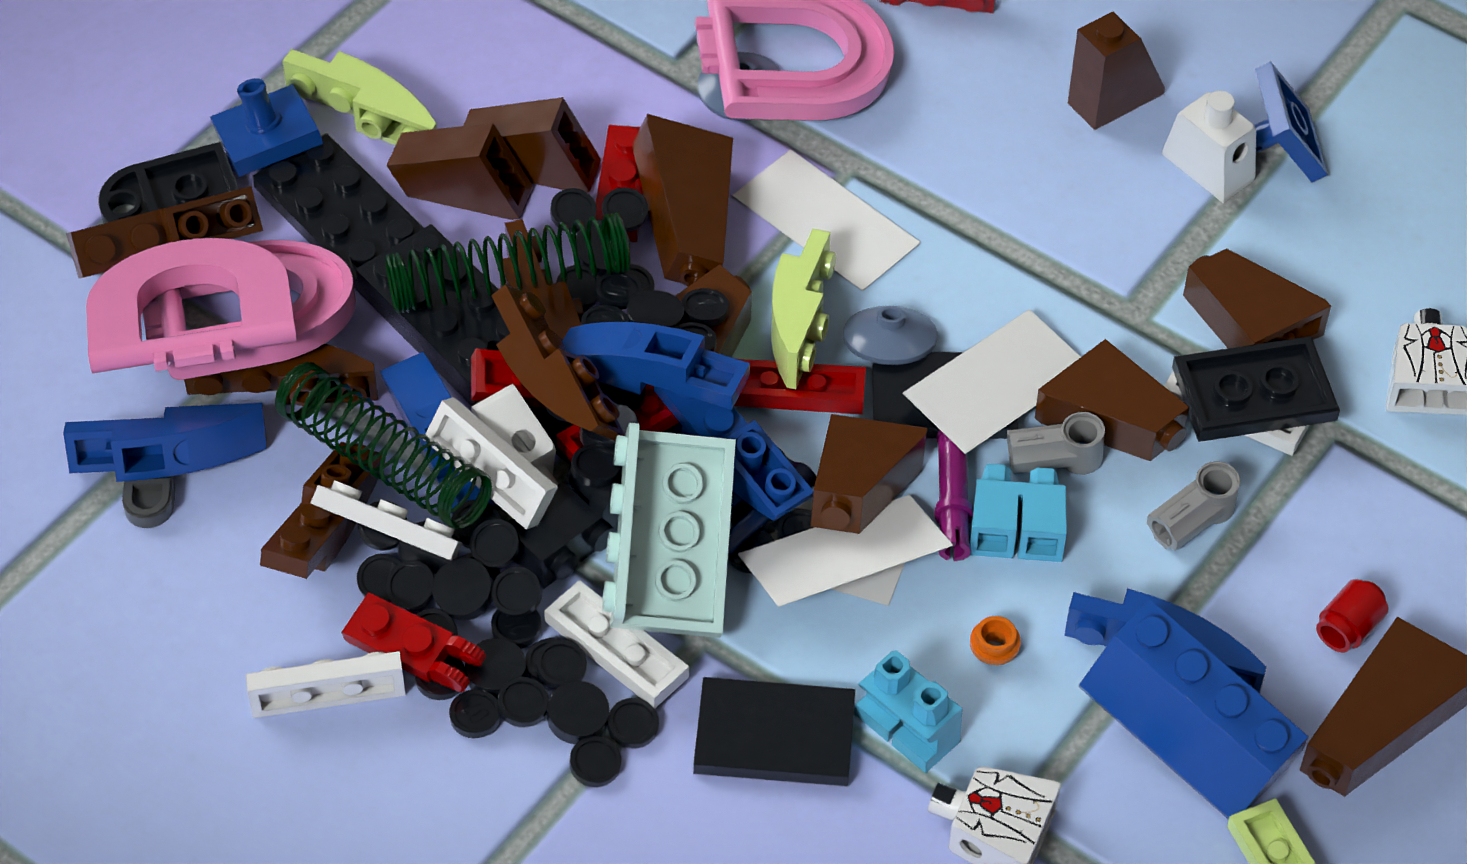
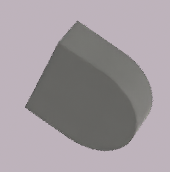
(148, 501)

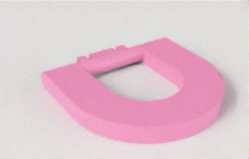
(798, 94)
(126, 288)
(319, 313)

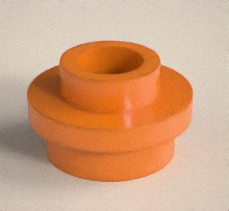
(995, 629)

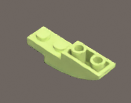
(354, 87)
(798, 307)

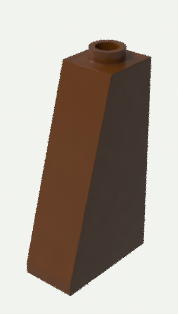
(686, 193)
(1388, 707)

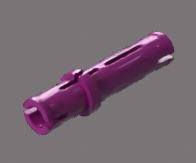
(953, 508)

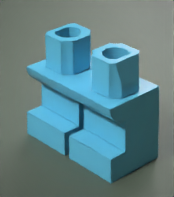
(1037, 503)
(910, 711)

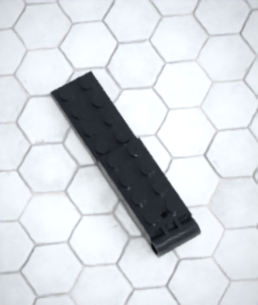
(360, 222)

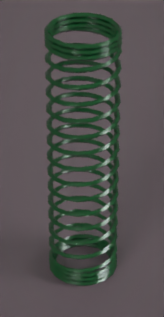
(612, 236)
(447, 493)

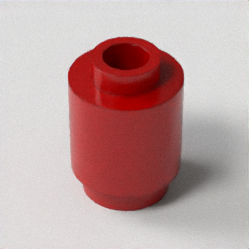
(1352, 615)

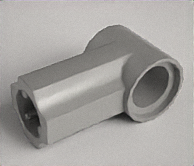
(1058, 445)
(1195, 507)

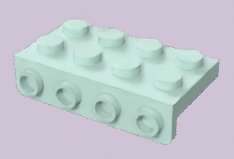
(670, 532)

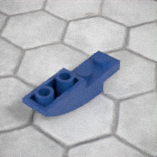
(661, 356)
(417, 395)
(168, 446)
(761, 470)
(1098, 620)

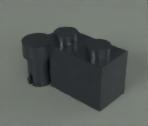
(568, 532)

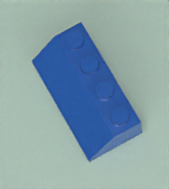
(1192, 711)

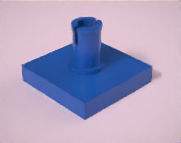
(1288, 123)
(265, 127)

